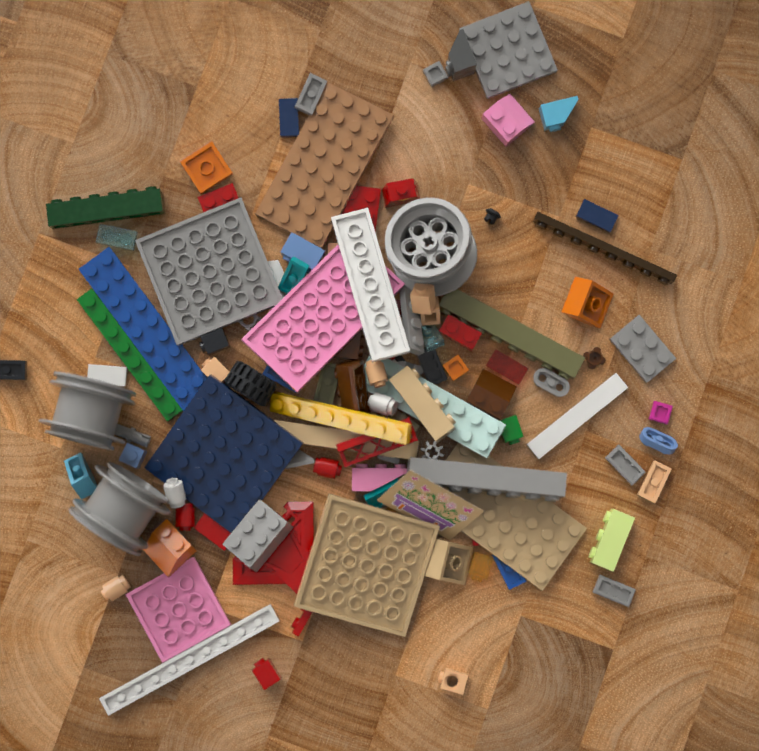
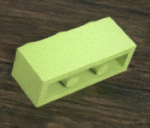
(611, 539)

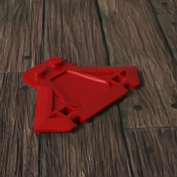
(290, 558)

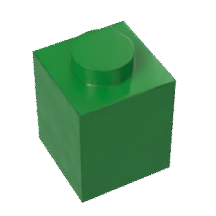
(512, 430)

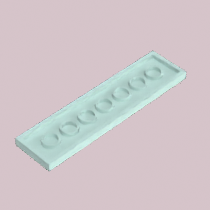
(473, 427)

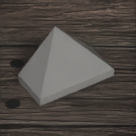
(300, 459)

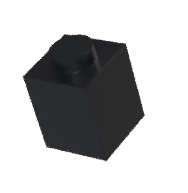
(214, 342)

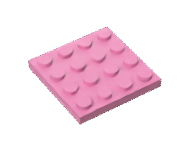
(178, 610)

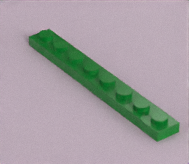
(129, 354)

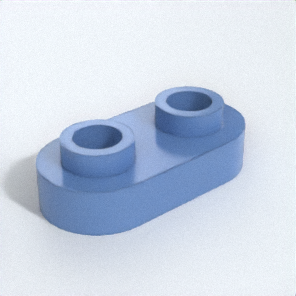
(658, 440)

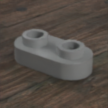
(551, 381)

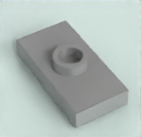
(625, 465)
(614, 590)

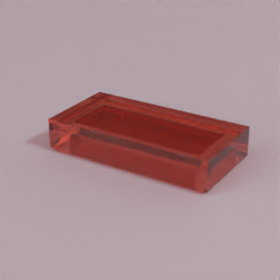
(507, 367)

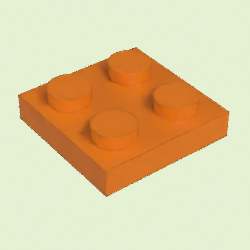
(206, 167)

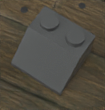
(460, 58)

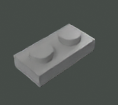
(310, 94)

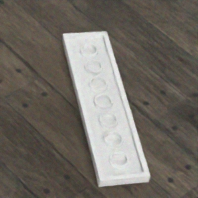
(370, 285)

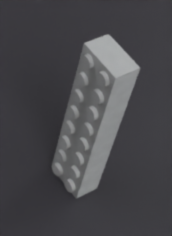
(491, 479)

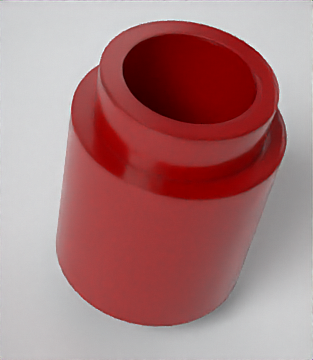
(327, 467)
(185, 517)

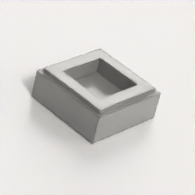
(435, 74)

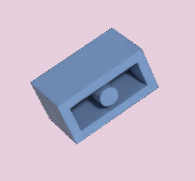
(303, 250)

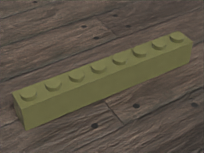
(513, 333)

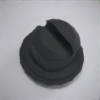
(492, 215)

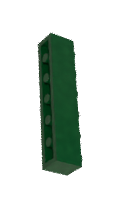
(105, 208)

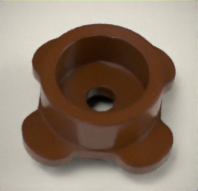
(599, 358)

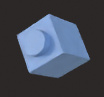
(133, 455)

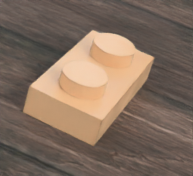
(654, 481)

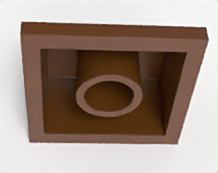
(491, 394)

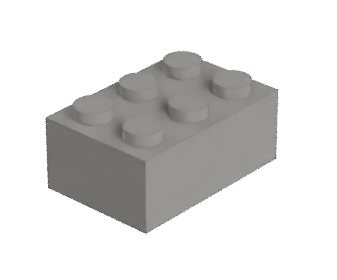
(258, 535)

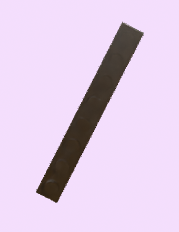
(611, 252)

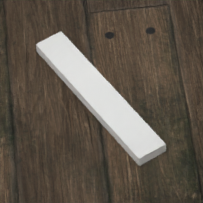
(577, 416)

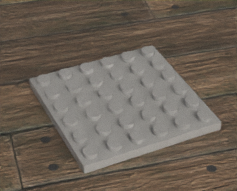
(209, 271)

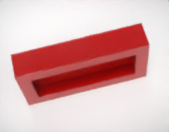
(212, 530)

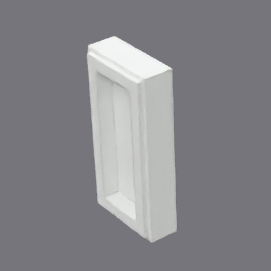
(109, 374)

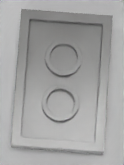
(642, 348)

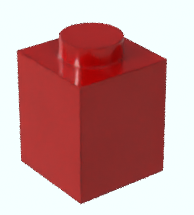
(266, 673)

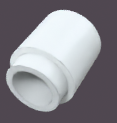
(382, 404)
(174, 492)

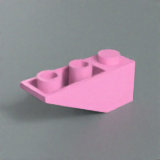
(372, 478)

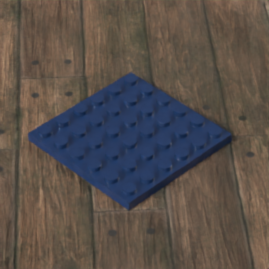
(224, 453)

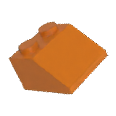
(587, 302)
(168, 548)

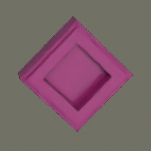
(660, 412)

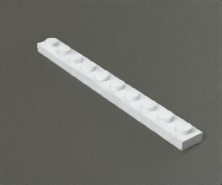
(189, 659)

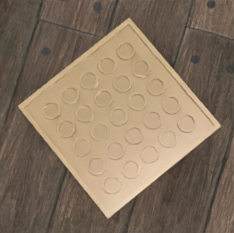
(366, 565)

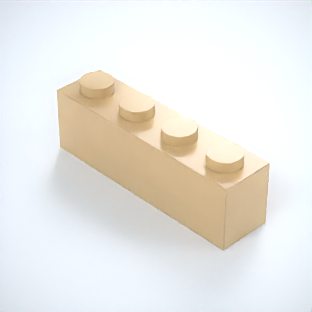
(422, 403)

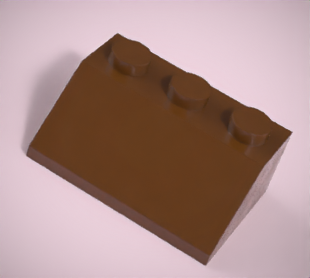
(352, 385)

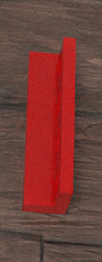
(363, 439)

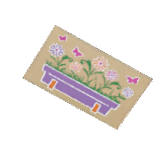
(429, 502)

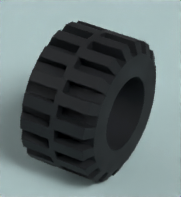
(250, 383)

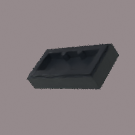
(432, 367)

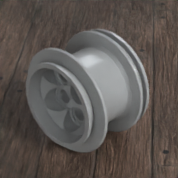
(415, 228)
(87, 410)
(120, 508)

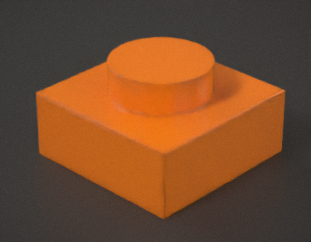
(455, 367)

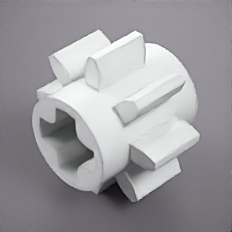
(437, 449)

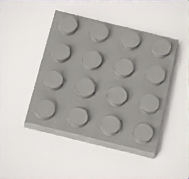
(509, 50)

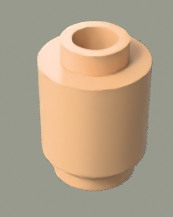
(376, 373)
(115, 588)

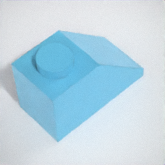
(556, 113)
(80, 475)

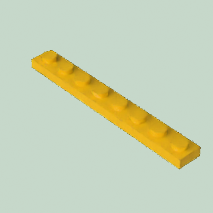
(341, 418)

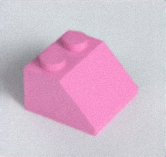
(507, 119)

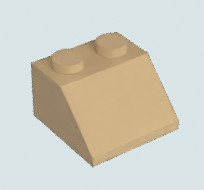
(449, 562)

